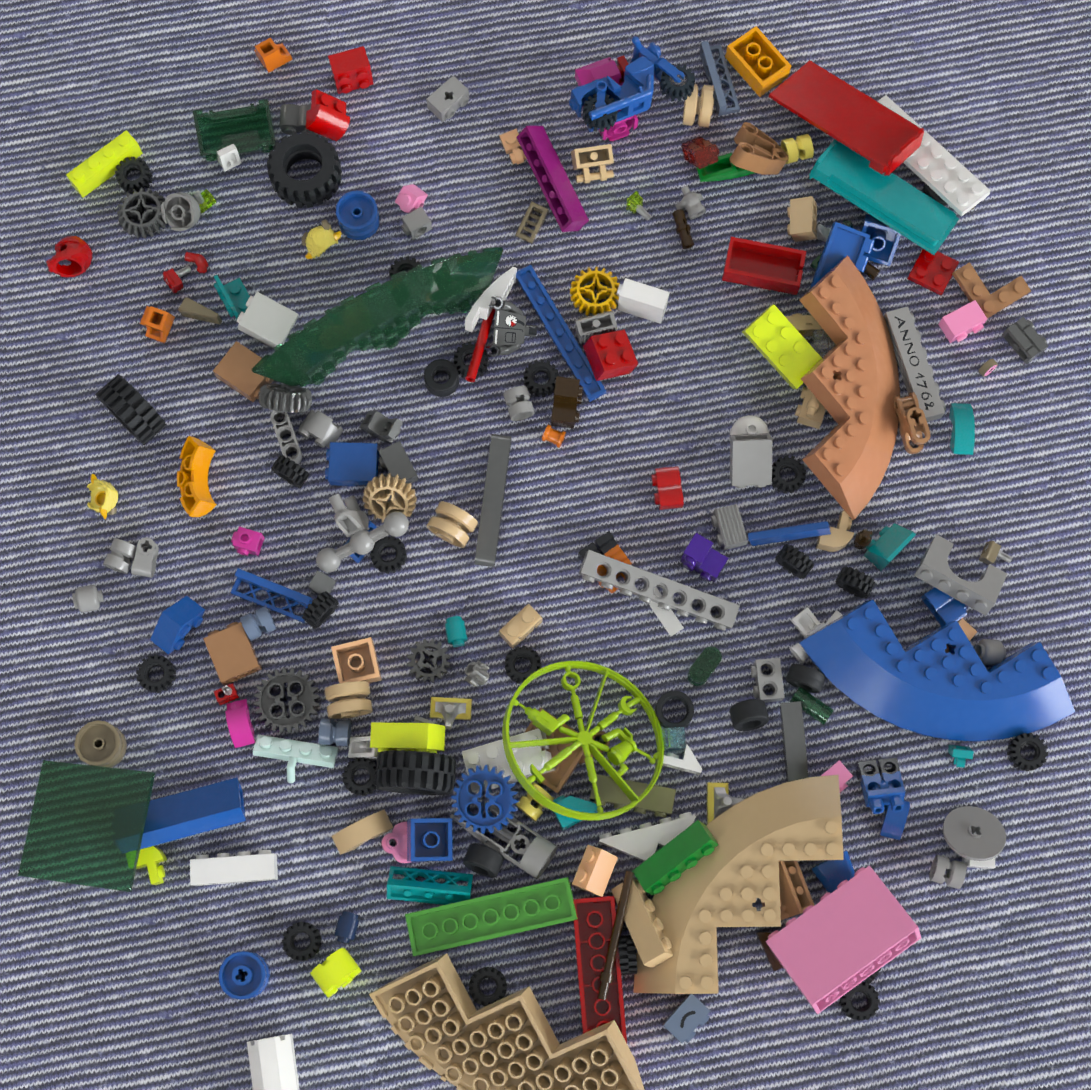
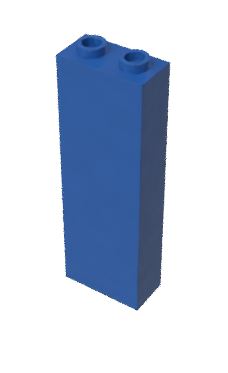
(193, 812)

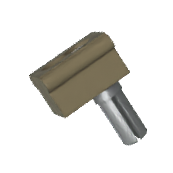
(991, 551)

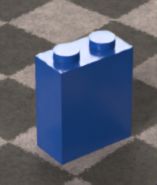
(351, 463)

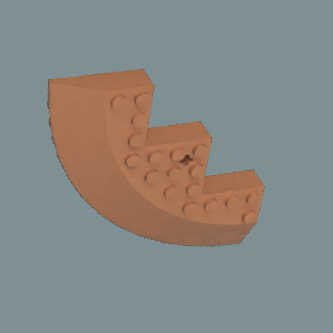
(854, 386)

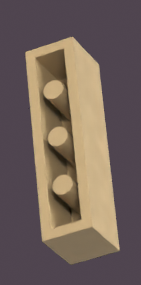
(644, 926)

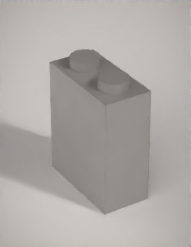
(751, 460)

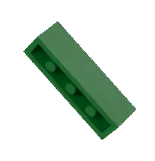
(675, 858)

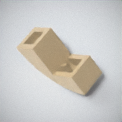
(362, 831)

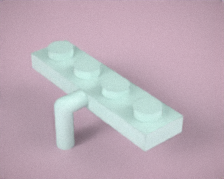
(294, 752)

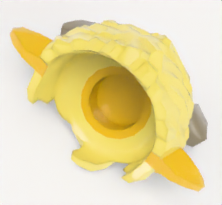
(319, 239)
(103, 497)

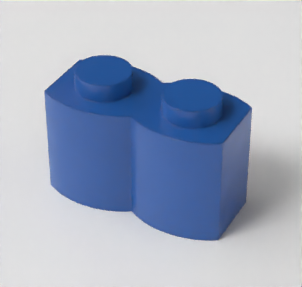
(944, 606)

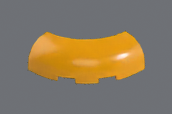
(194, 477)

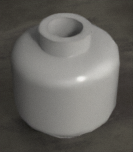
(87, 598)
(990, 651)

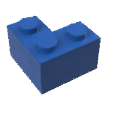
(176, 623)

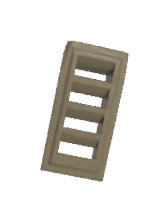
(538, 208)
(197, 311)

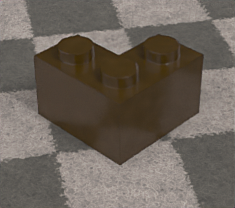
(566, 397)

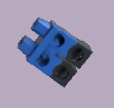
(881, 785)

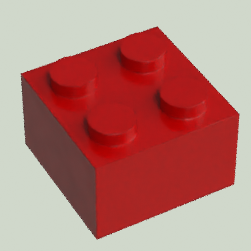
(351, 70)
(610, 355)

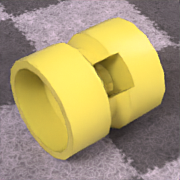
(798, 148)
(525, 806)

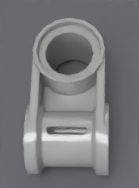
(145, 561)

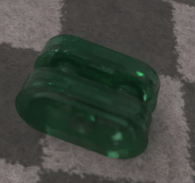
(704, 666)

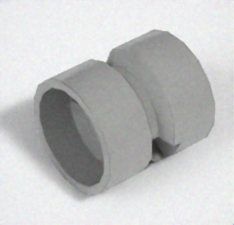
(519, 405)
(120, 556)
(955, 872)

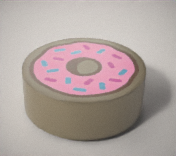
(988, 367)

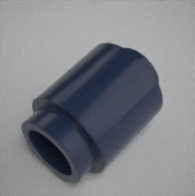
(346, 927)

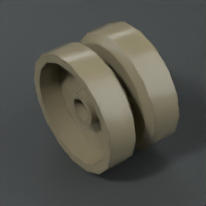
(89, 745)

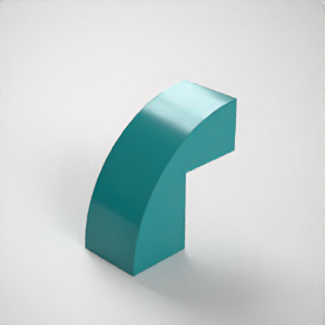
(963, 429)

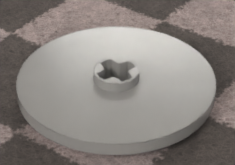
(976, 847)

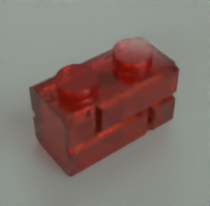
(700, 152)

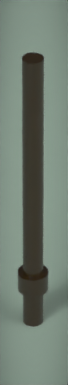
(606, 976)

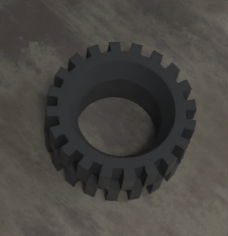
(131, 409)

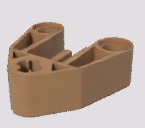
(757, 151)

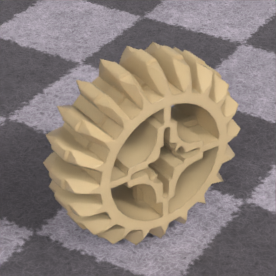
(378, 492)

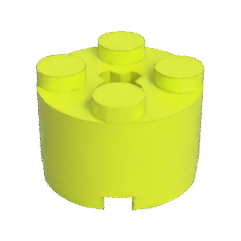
(335, 972)

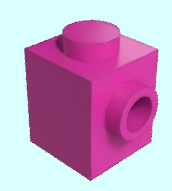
(247, 541)

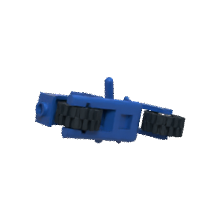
(605, 97)

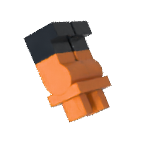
(606, 546)

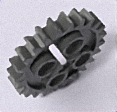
(305, 697)

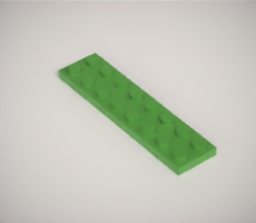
(491, 916)

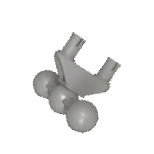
(355, 525)

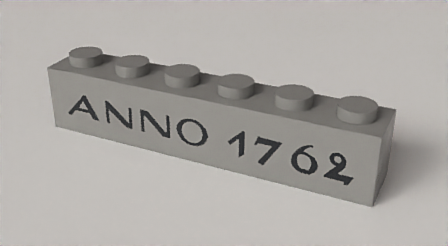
(913, 362)

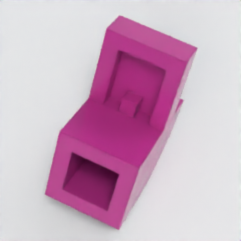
(239, 723)

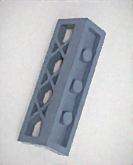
(713, 79)

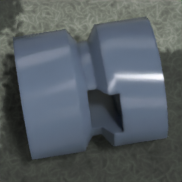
(258, 623)
(334, 732)

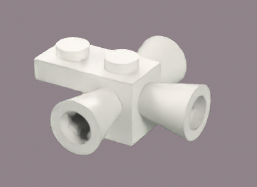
(807, 625)

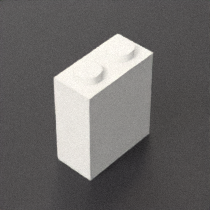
(642, 300)
(266, 320)

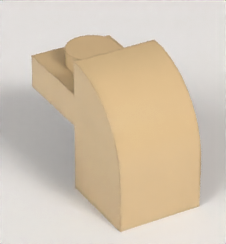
(839, 536)

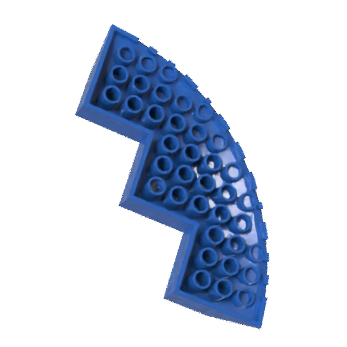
(937, 690)

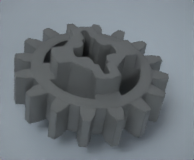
(436, 655)

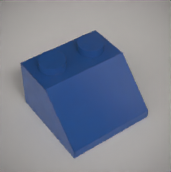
(885, 240)

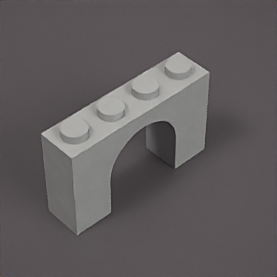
(936, 572)

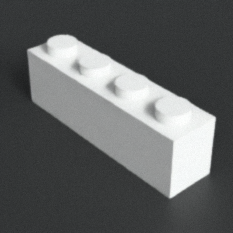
(233, 869)

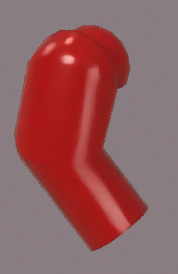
(199, 260)

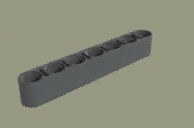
(493, 500)

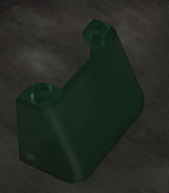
(245, 127)

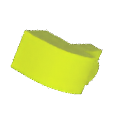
(151, 858)

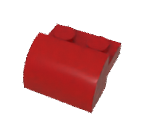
(327, 116)

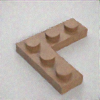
(989, 303)

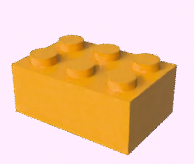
(757, 61)

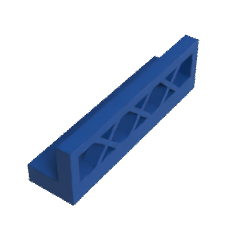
(270, 587)

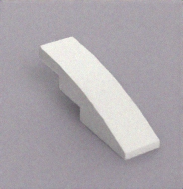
(499, 288)

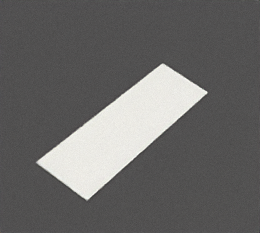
(666, 617)

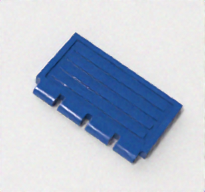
(839, 244)

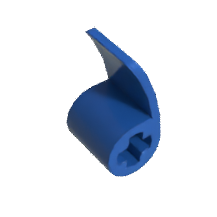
(894, 821)

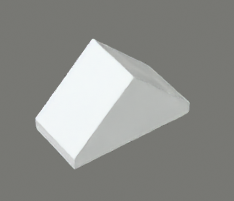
(360, 747)

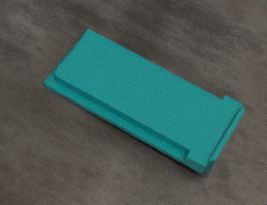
(885, 197)

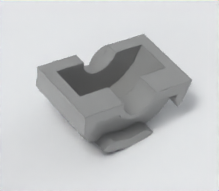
(321, 428)

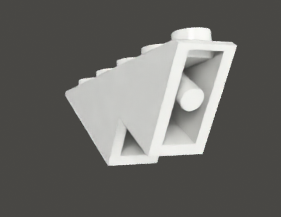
(644, 841)

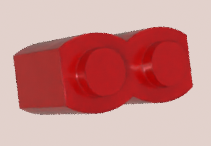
(668, 488)

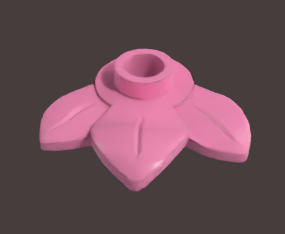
(398, 834)

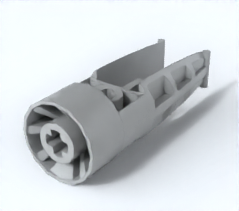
(535, 854)

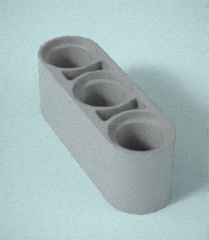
(283, 428)

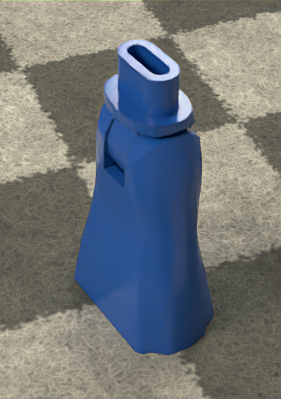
(833, 872)

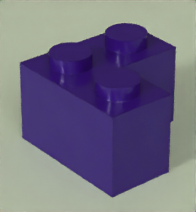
(703, 559)

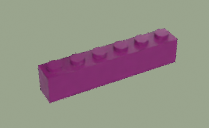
(552, 178)

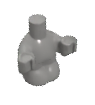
(692, 203)

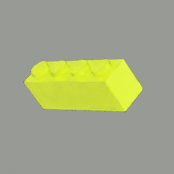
(103, 163)

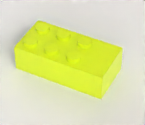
(782, 345)

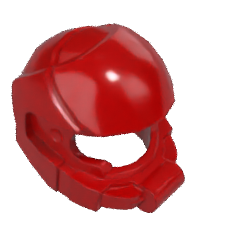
(74, 250)

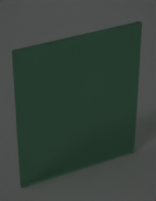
(87, 825)

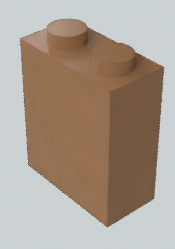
(237, 373)
(232, 653)

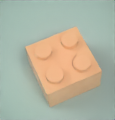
(356, 661)

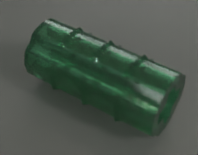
(812, 705)

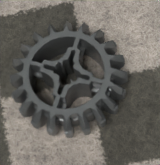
(134, 207)
(285, 398)

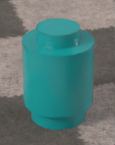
(456, 631)

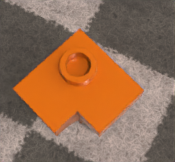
(272, 54)
(157, 323)

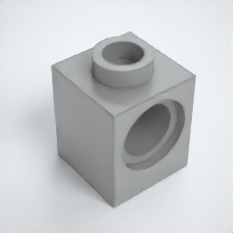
(416, 223)

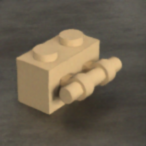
(593, 157)
(811, 410)

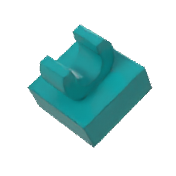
(960, 753)

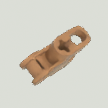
(912, 422)

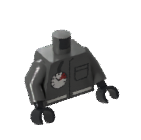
(509, 328)

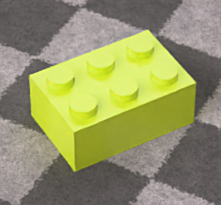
(407, 737)

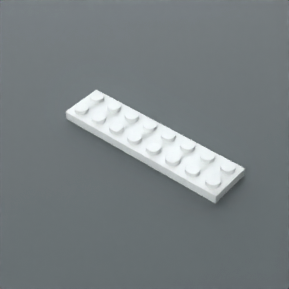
(942, 170)

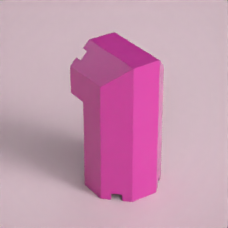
(599, 70)

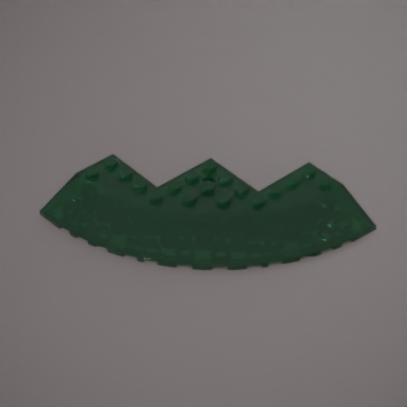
(380, 316)

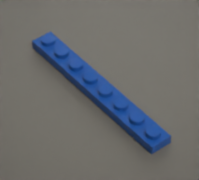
(559, 332)

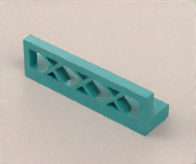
(428, 890)

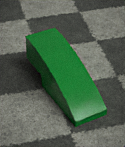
(721, 170)

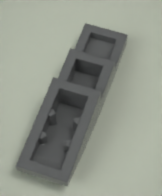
(794, 741)

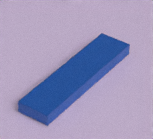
(789, 533)

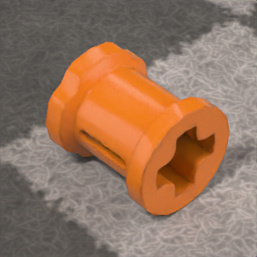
(553, 436)

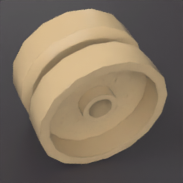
(699, 105)
(452, 524)
(348, 700)

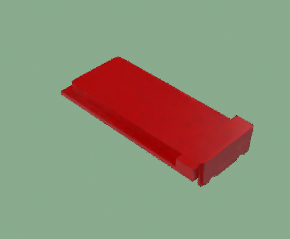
(849, 117)

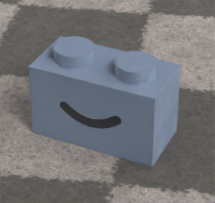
(686, 1018)

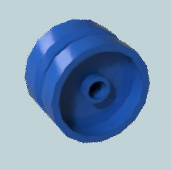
(357, 215)
(231, 975)

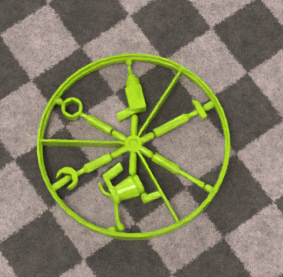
(616, 754)

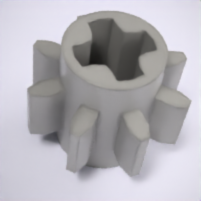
(477, 673)

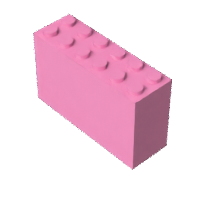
(843, 938)

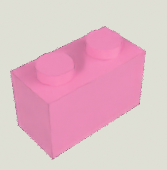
(962, 322)

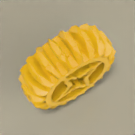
(587, 291)

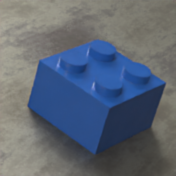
(429, 839)

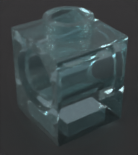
(674, 739)

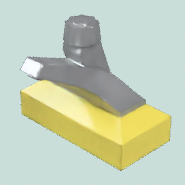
(450, 709)
(718, 800)

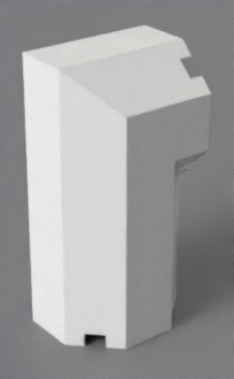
(273, 1063)

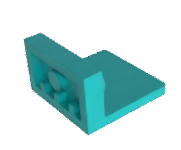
(233, 296)

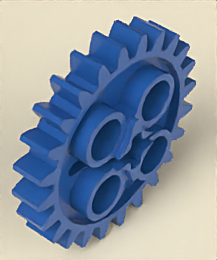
(503, 800)

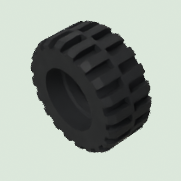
(304, 147)
(415, 772)

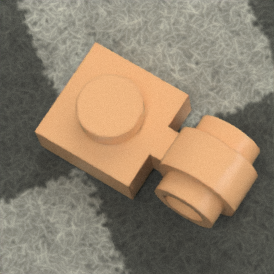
(512, 145)

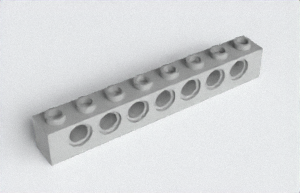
(727, 610)

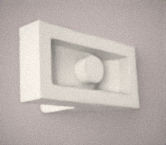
(687, 763)

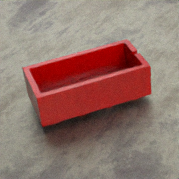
(764, 265)

